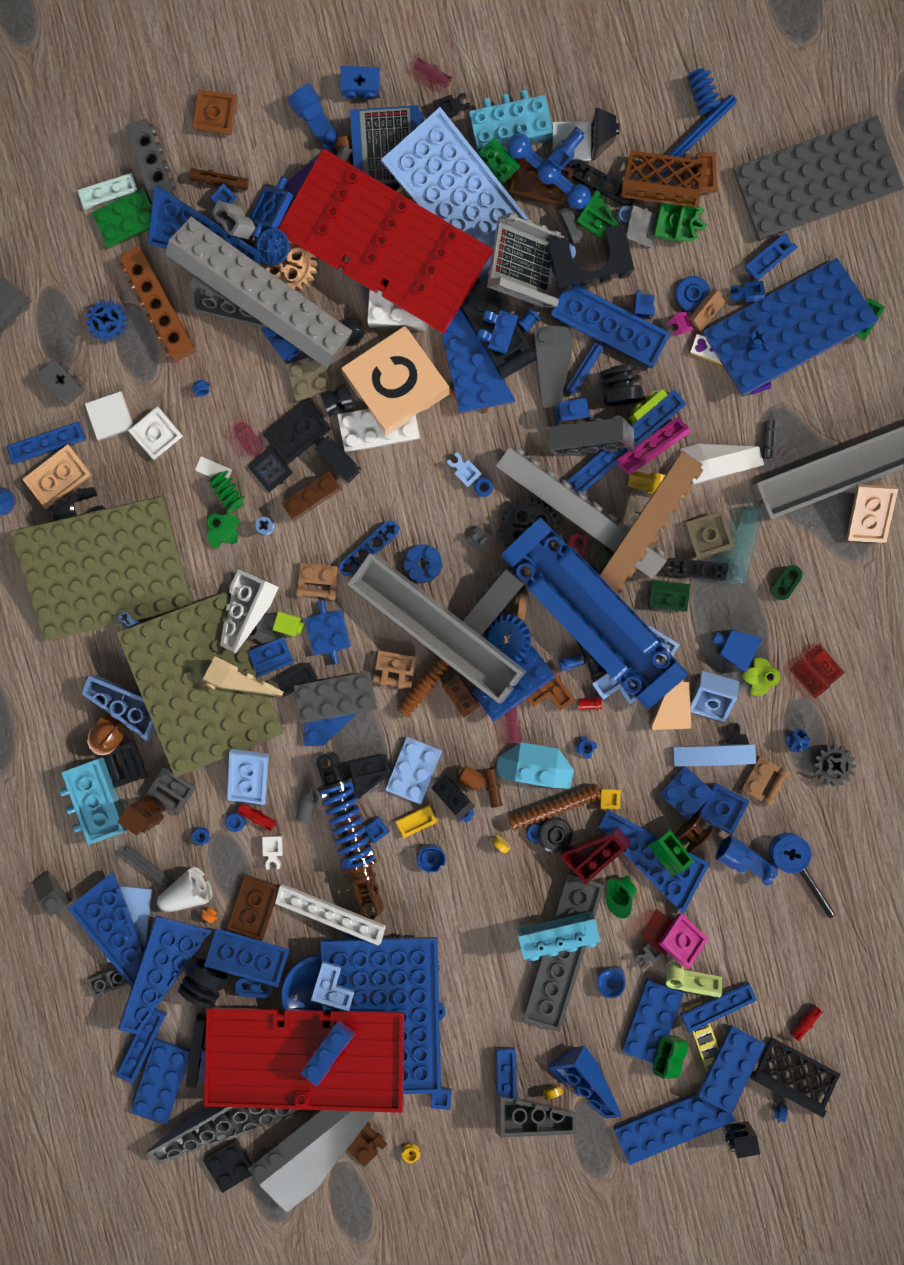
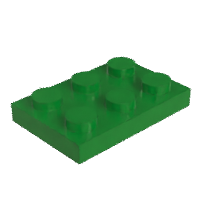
(124, 218)

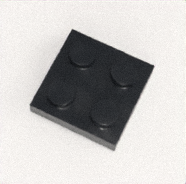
(228, 1165)

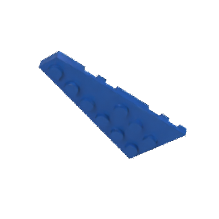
(171, 214)
(472, 372)
(676, 888)
(110, 925)
(162, 962)

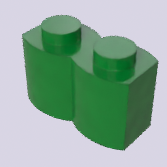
(670, 1057)

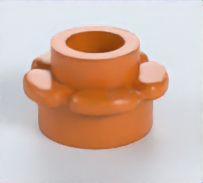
(209, 915)

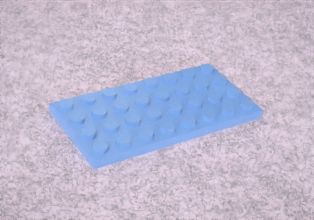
(451, 180)

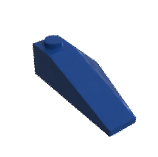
(582, 1073)

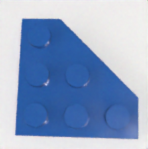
(321, 731)

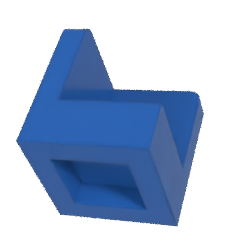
(643, 305)

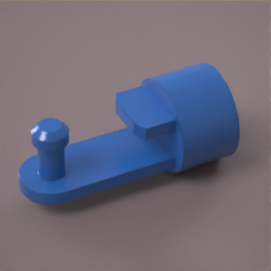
(307, 105)
(739, 857)

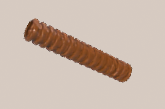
(423, 687)
(554, 807)

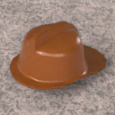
(106, 735)

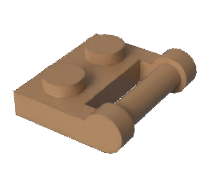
(318, 575)
(760, 776)

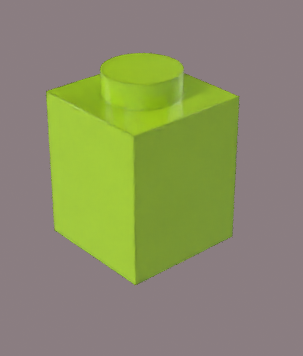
(288, 624)

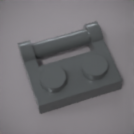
(176, 787)

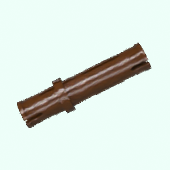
(210, 177)

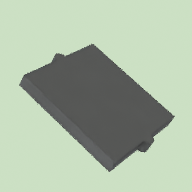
(640, 226)

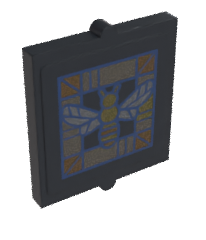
(270, 469)

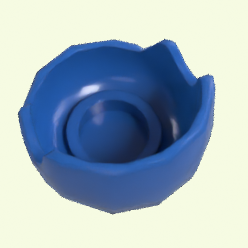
(430, 858)

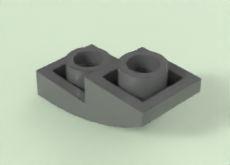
(106, 982)

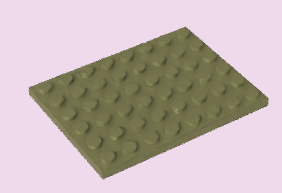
(102, 565)
(190, 718)

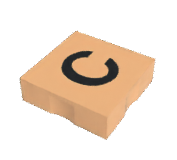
(395, 380)

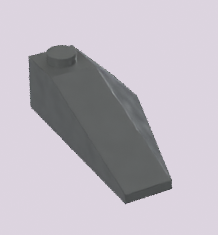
(553, 355)

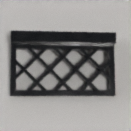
(784, 1089)

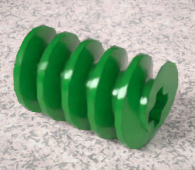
(226, 491)

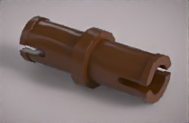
(493, 787)

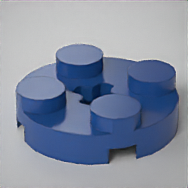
(429, 554)

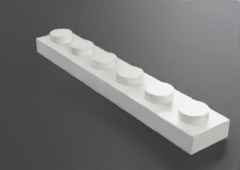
(330, 914)

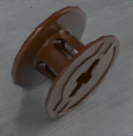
(694, 832)

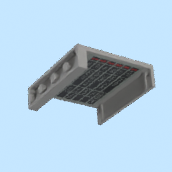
(521, 260)

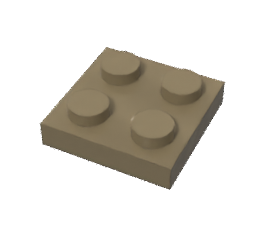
(308, 378)
(710, 534)

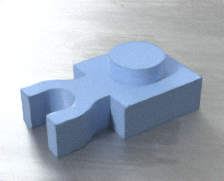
(465, 471)

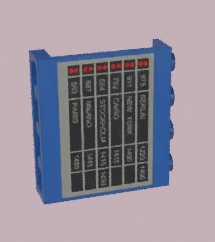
(377, 133)

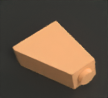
(673, 709)

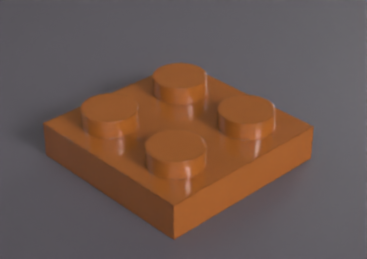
(214, 112)

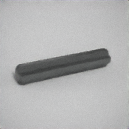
(146, 866)

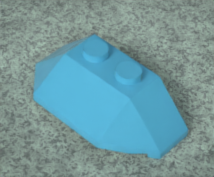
(535, 766)

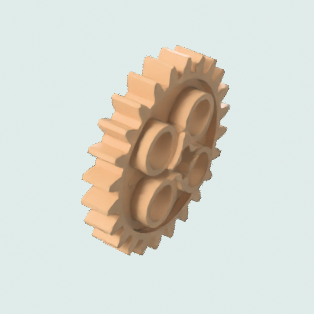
(303, 275)

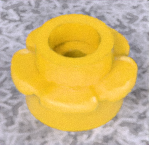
(410, 1148)

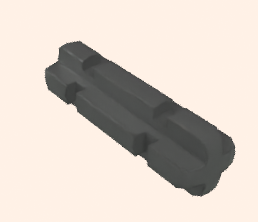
(770, 438)

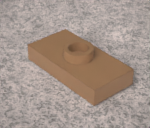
(707, 309)

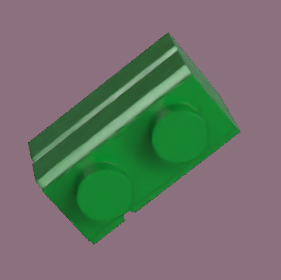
(671, 853)

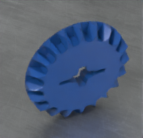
(519, 636)

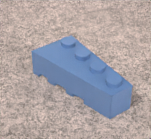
(121, 704)

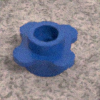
(585, 742)

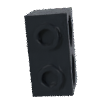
(453, 796)
(742, 1140)

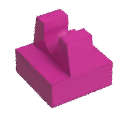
(683, 322)

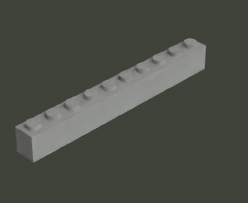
(574, 505)

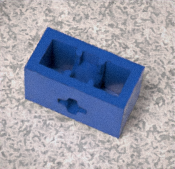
(353, 75)

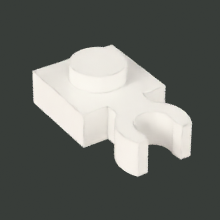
(272, 848)

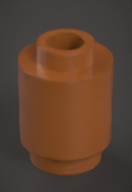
(470, 778)

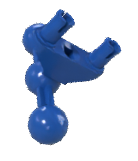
(550, 169)

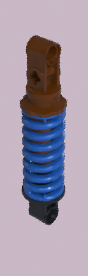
(357, 853)

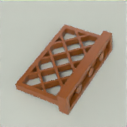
(662, 191)

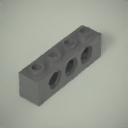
(137, 134)

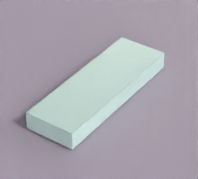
(107, 191)

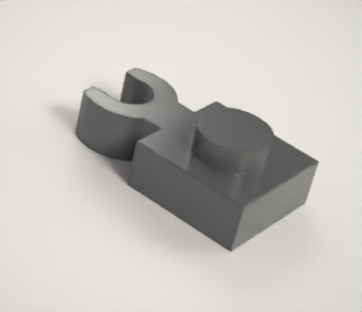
(650, 953)

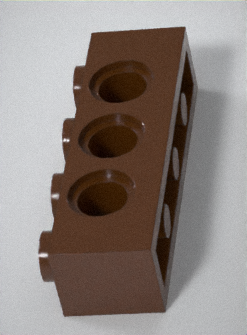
(142, 816)

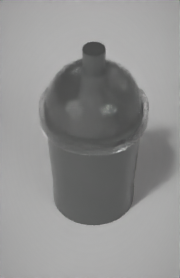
(307, 804)

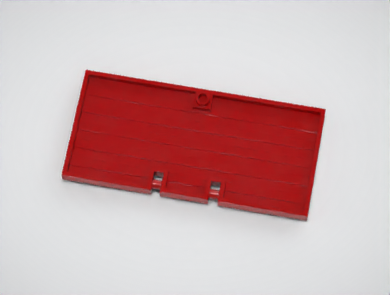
(386, 239)
(260, 1063)

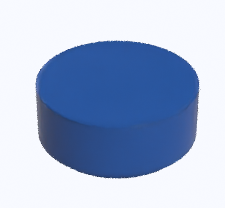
(235, 822)
(532, 832)

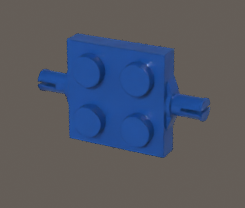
(270, 207)
(327, 632)

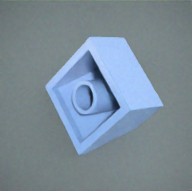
(714, 696)

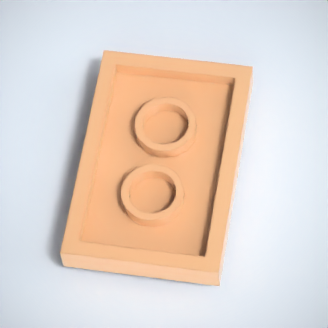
(57, 477)
(871, 513)

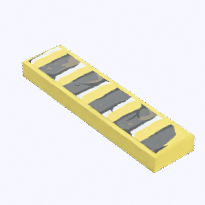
(705, 1041)

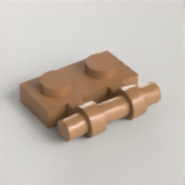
(394, 663)

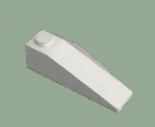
(723, 460)
(247, 605)

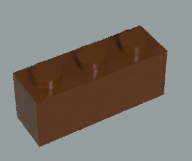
(311, 496)

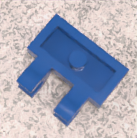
(502, 332)

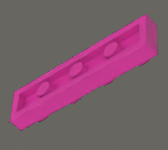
(653, 446)

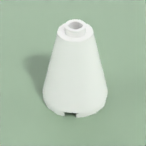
(185, 892)

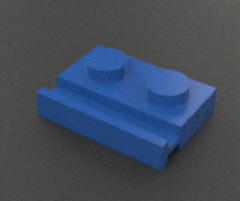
(271, 657)

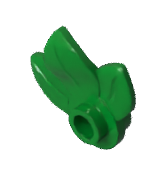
(224, 531)

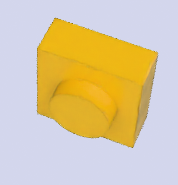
(610, 799)

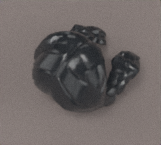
(65, 507)

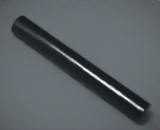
(817, 893)

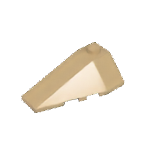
(226, 676)

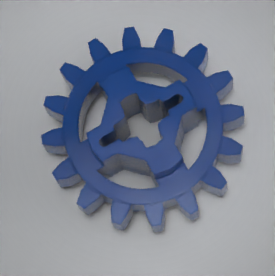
(105, 328)

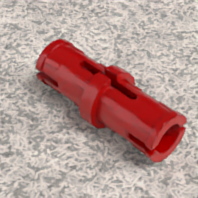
(257, 817)
(806, 1022)

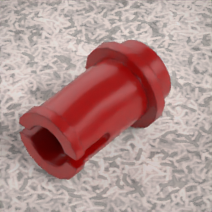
(590, 704)

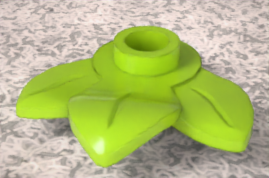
(758, 677)

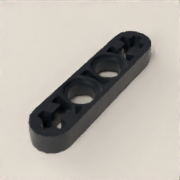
(600, 185)
(699, 569)
(195, 1054)

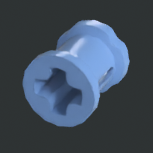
(271, 526)

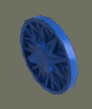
(273, 246)
(691, 292)

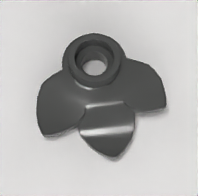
(264, 629)

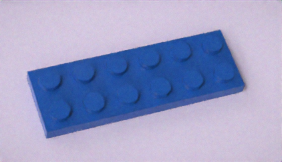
(611, 325)
(669, 1127)

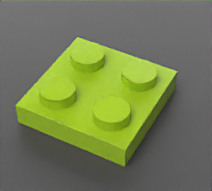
(640, 410)

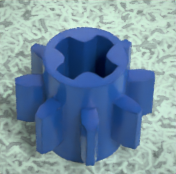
(797, 740)

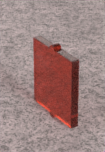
(656, 929)

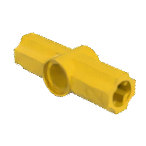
(645, 481)

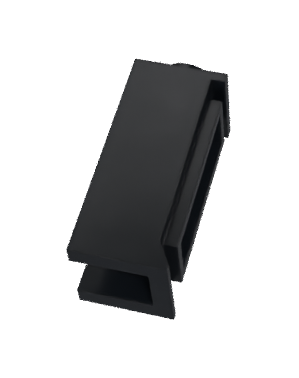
(337, 458)

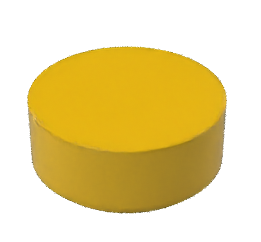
(501, 844)
(552, 1092)

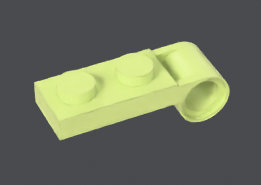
(692, 981)

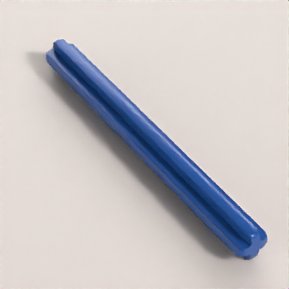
(700, 130)

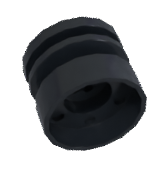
(622, 380)
(202, 984)

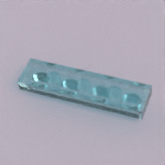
(744, 545)

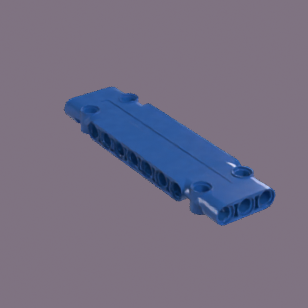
(594, 614)

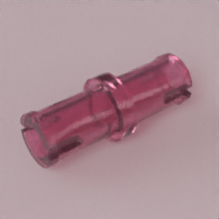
(432, 72)
(513, 726)

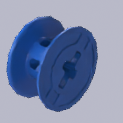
(790, 863)

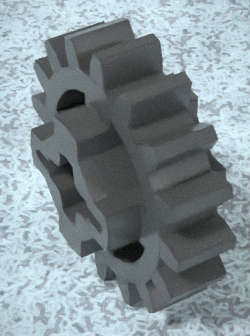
(828, 769)

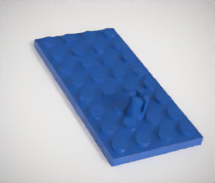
(790, 327)

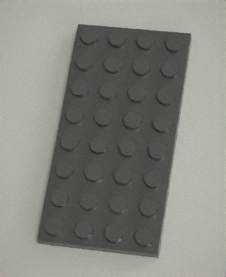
(818, 178)

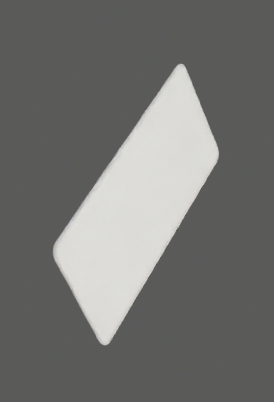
(211, 468)

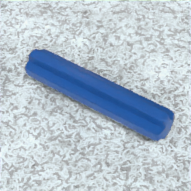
(584, 369)

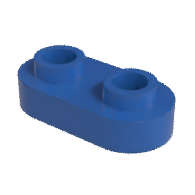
(255, 989)

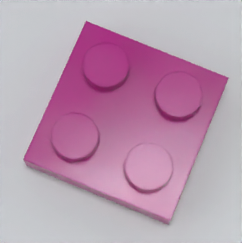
(683, 941)

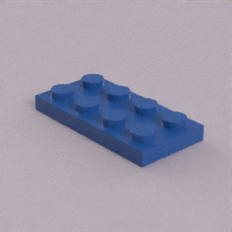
(536, 676)
(247, 957)
(652, 1020)
(730, 1069)
(161, 1081)

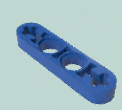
(366, 545)

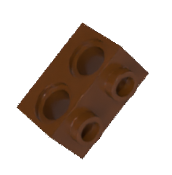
(460, 696)

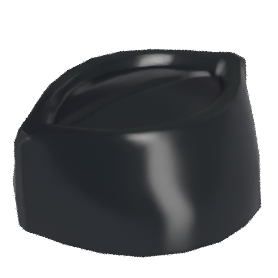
(357, 330)

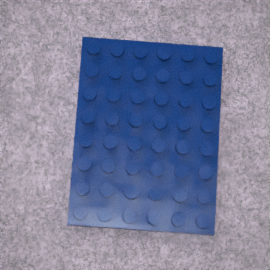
(396, 977)

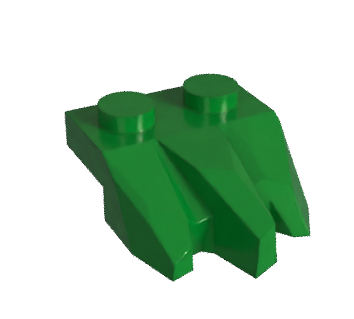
(678, 222)

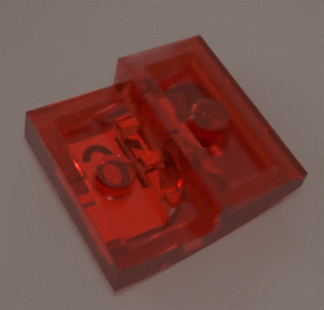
(817, 671)

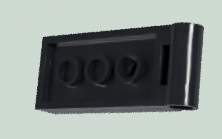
(474, 306)

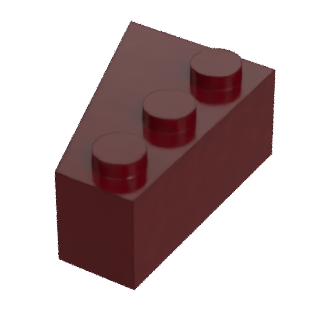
(595, 853)

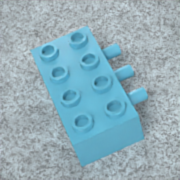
(501, 121)
(93, 800)
(558, 935)

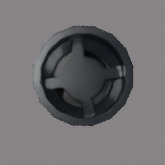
(337, 400)

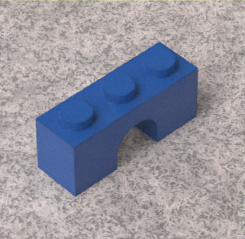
(327, 1053)

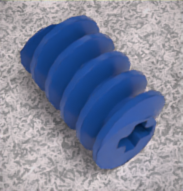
(703, 90)

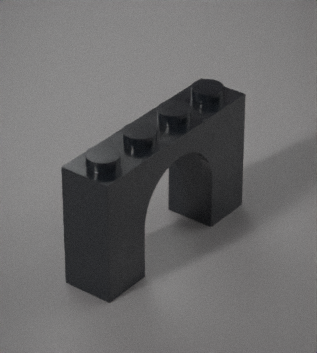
(569, 275)

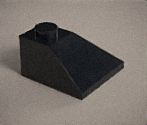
(602, 132)

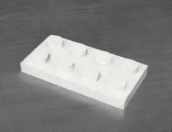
(362, 432)

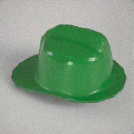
(620, 895)

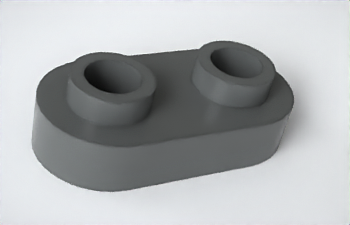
(567, 219)

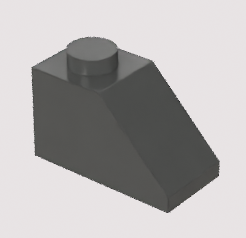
(50, 894)

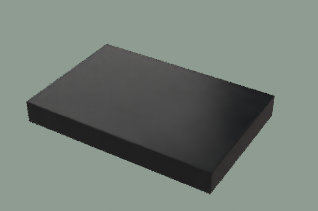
(297, 432)

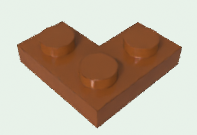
(556, 691)

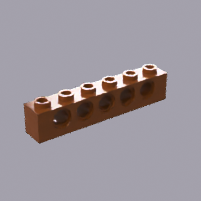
(136, 259)

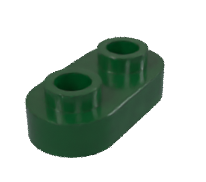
(786, 583)

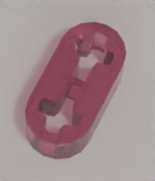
(251, 436)

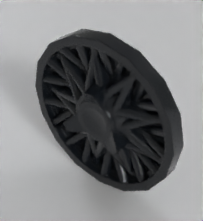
(555, 834)

